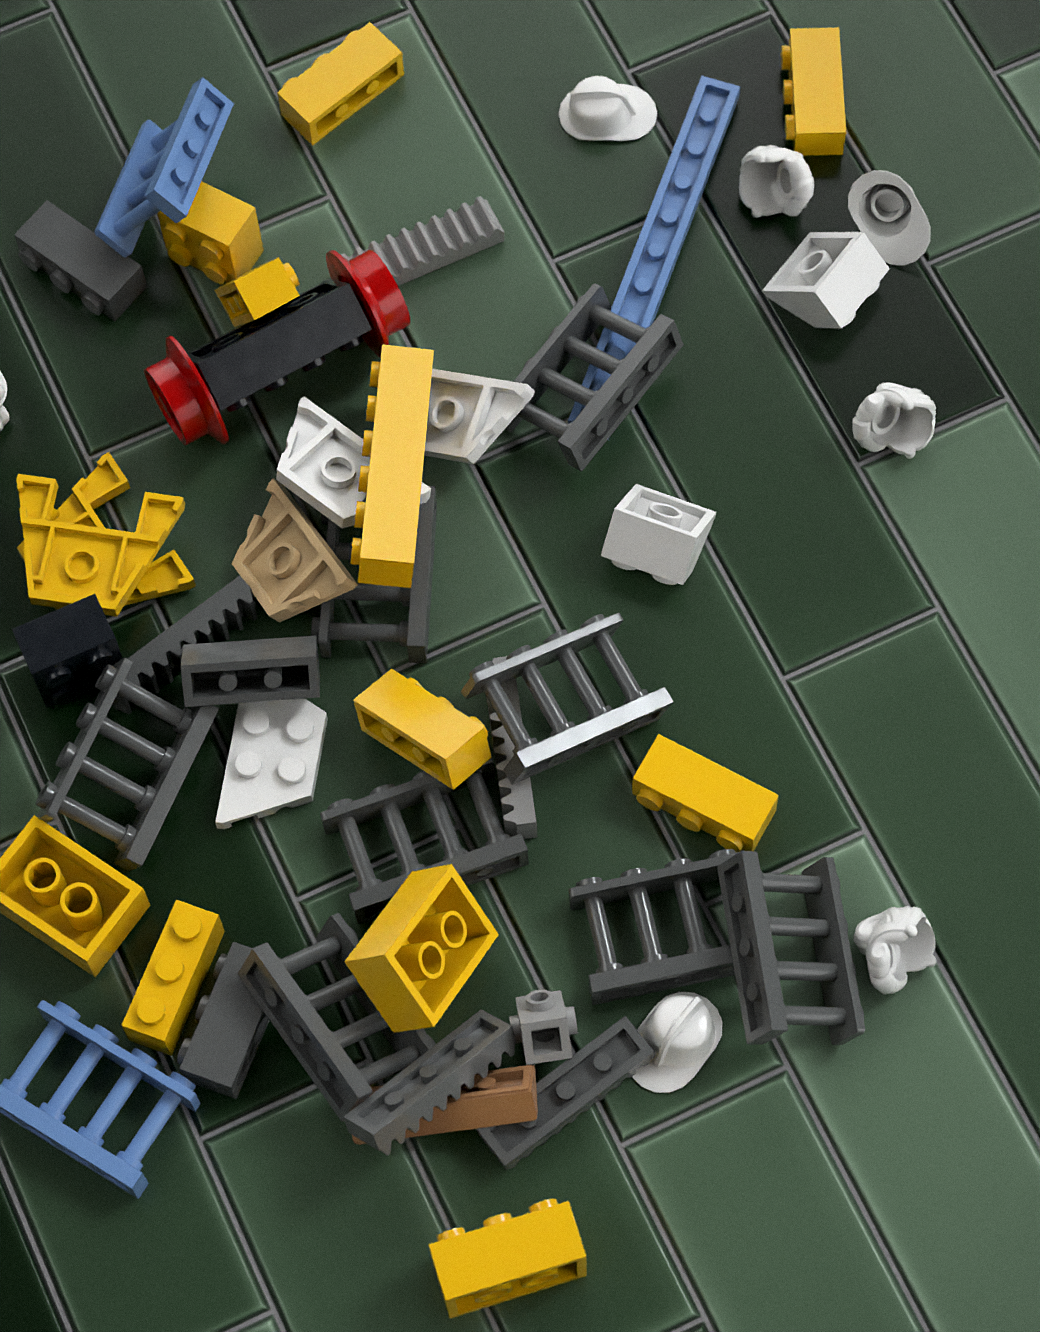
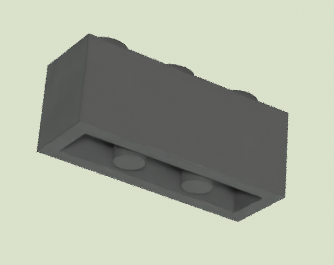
(79, 261)
(250, 671)
(226, 1032)

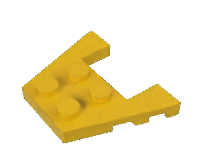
(79, 560)
(165, 574)

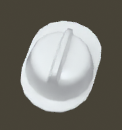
(607, 111)
(890, 216)
(683, 1035)

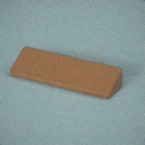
(496, 1100)

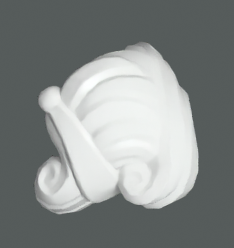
(775, 181)
(895, 419)
(895, 944)

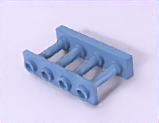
(164, 168)
(86, 1143)

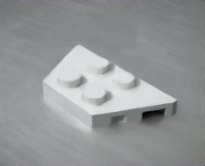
(469, 413)
(325, 464)
(271, 759)

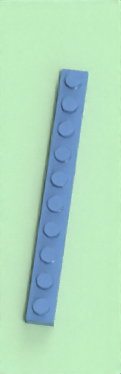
(668, 219)

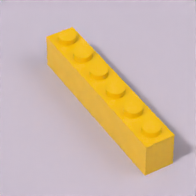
(395, 467)

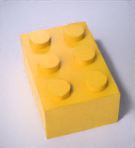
(68, 896)
(422, 948)
(508, 1257)

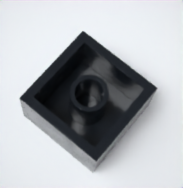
(68, 649)

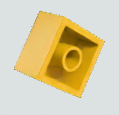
(215, 236)

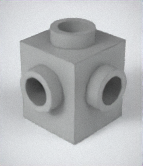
(544, 1026)

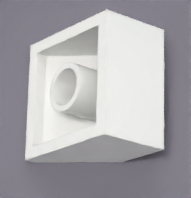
(828, 278)
(657, 534)

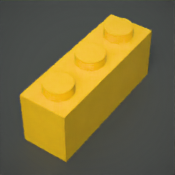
(340, 83)
(814, 91)
(258, 291)
(423, 728)
(704, 795)
(173, 977)

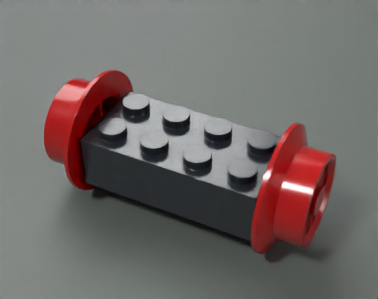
(339, 312)

